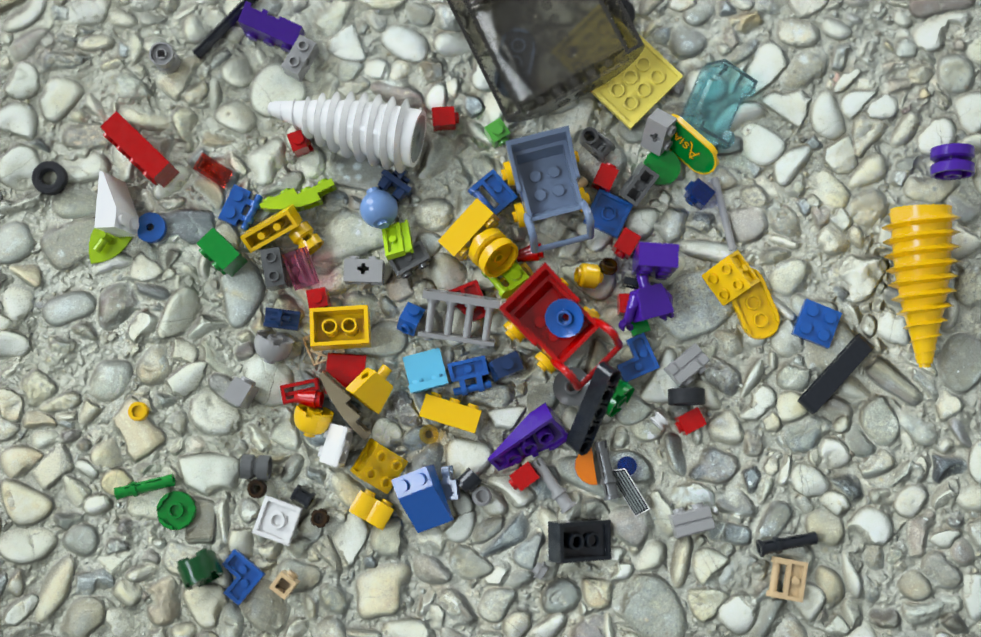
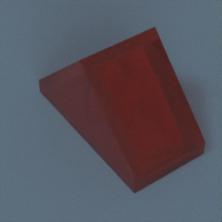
(212, 170)

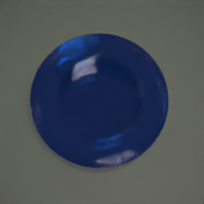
(627, 463)

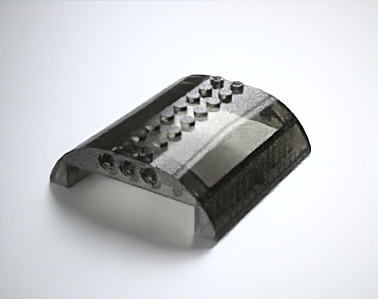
(546, 50)

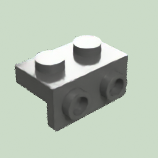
(406, 264)

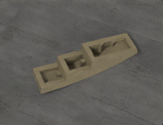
(340, 399)

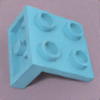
(425, 371)

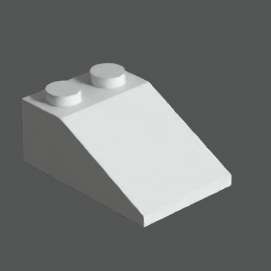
(115, 208)
(336, 445)

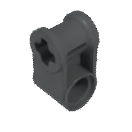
(597, 145)

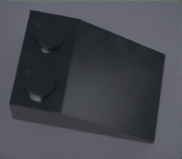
(579, 540)

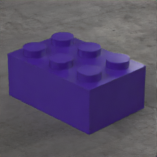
(655, 260)

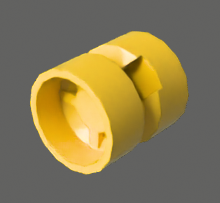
(304, 236)

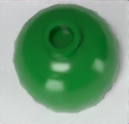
(622, 394)

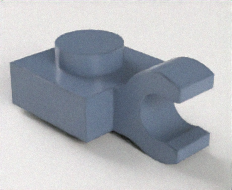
(449, 485)

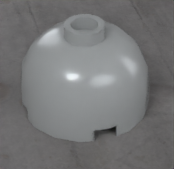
(273, 347)

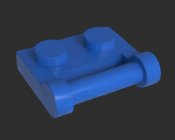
(497, 190)

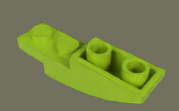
(307, 199)

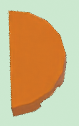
(585, 468)

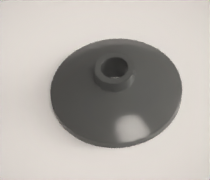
(561, 390)

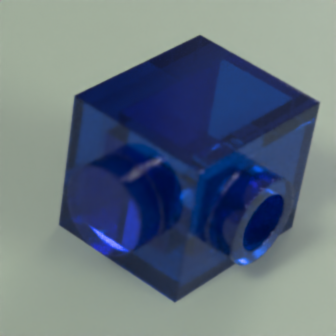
(698, 193)

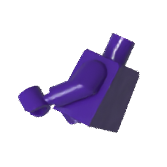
(647, 303)

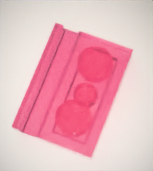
(300, 268)

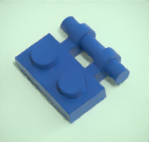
(236, 205)
(469, 369)

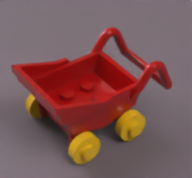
(526, 319)

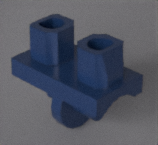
(402, 189)
(282, 319)

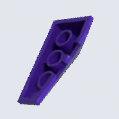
(534, 434)

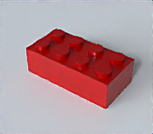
(138, 150)

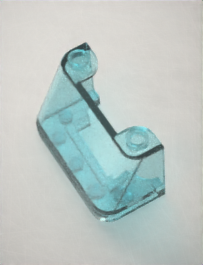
(716, 101)

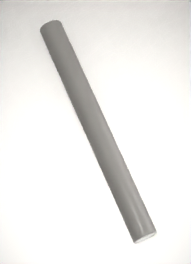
(723, 214)

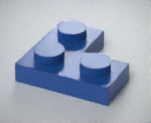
(642, 361)
(246, 575)

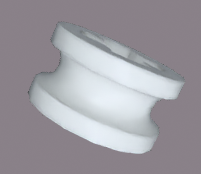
(659, 420)

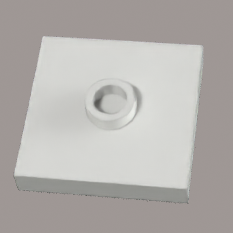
(277, 520)

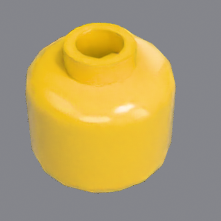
(588, 275)

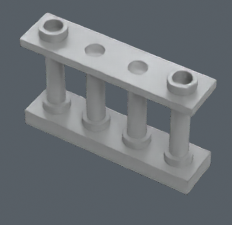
(470, 302)

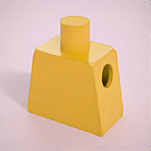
(372, 388)

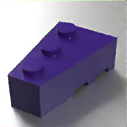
(269, 29)

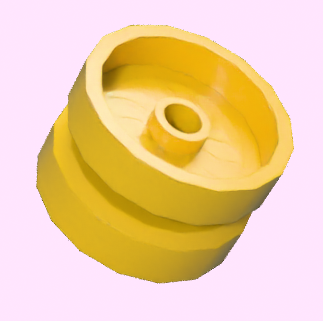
(493, 252)

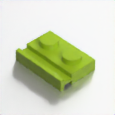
(397, 240)

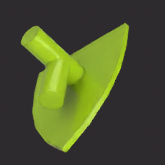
(105, 246)

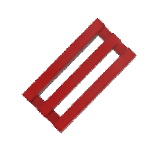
(296, 384)

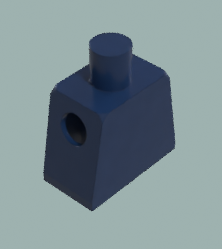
(507, 366)

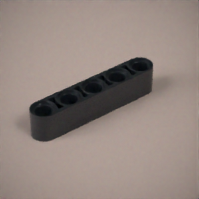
(835, 373)
(593, 408)

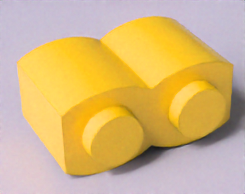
(372, 509)

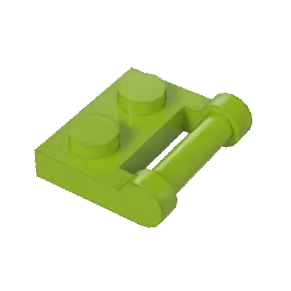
(514, 276)

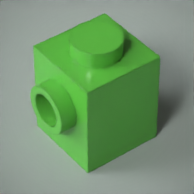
(497, 133)

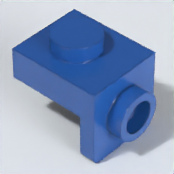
(410, 319)

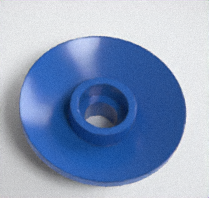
(556, 322)

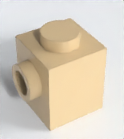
(285, 583)

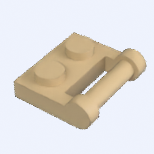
(793, 582)

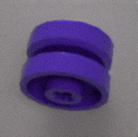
(952, 161)

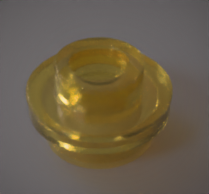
(424, 429)

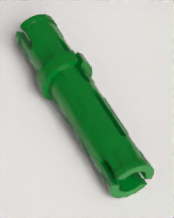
(137, 488)

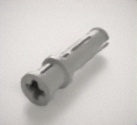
(558, 493)

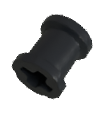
(302, 496)

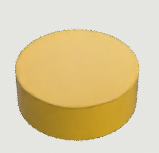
(138, 411)

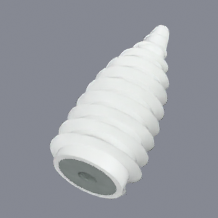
(359, 127)

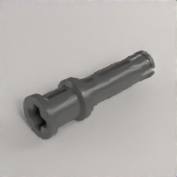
(608, 479)

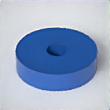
(158, 232)

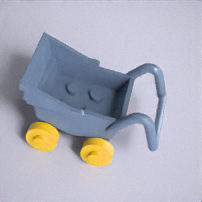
(546, 178)

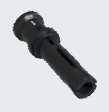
(777, 544)

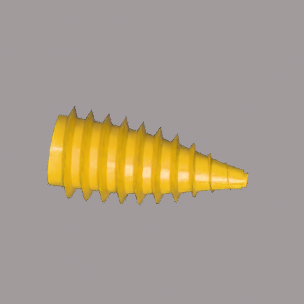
(922, 271)

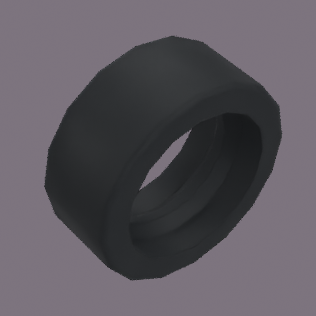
(686, 396)

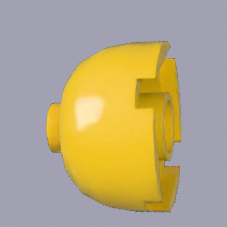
(312, 420)

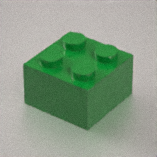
(222, 252)

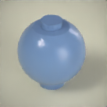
(378, 208)

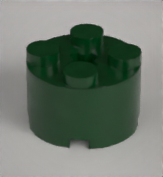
(199, 569)

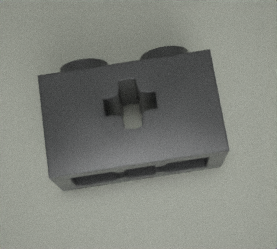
(638, 184)
(274, 269)

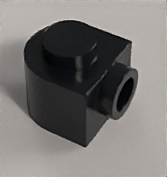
(469, 480)

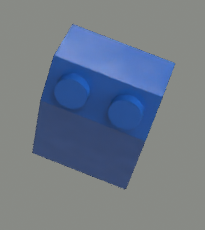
(423, 498)

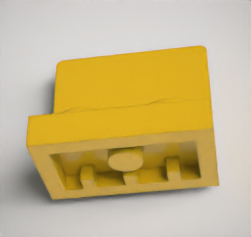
(730, 277)
(378, 466)

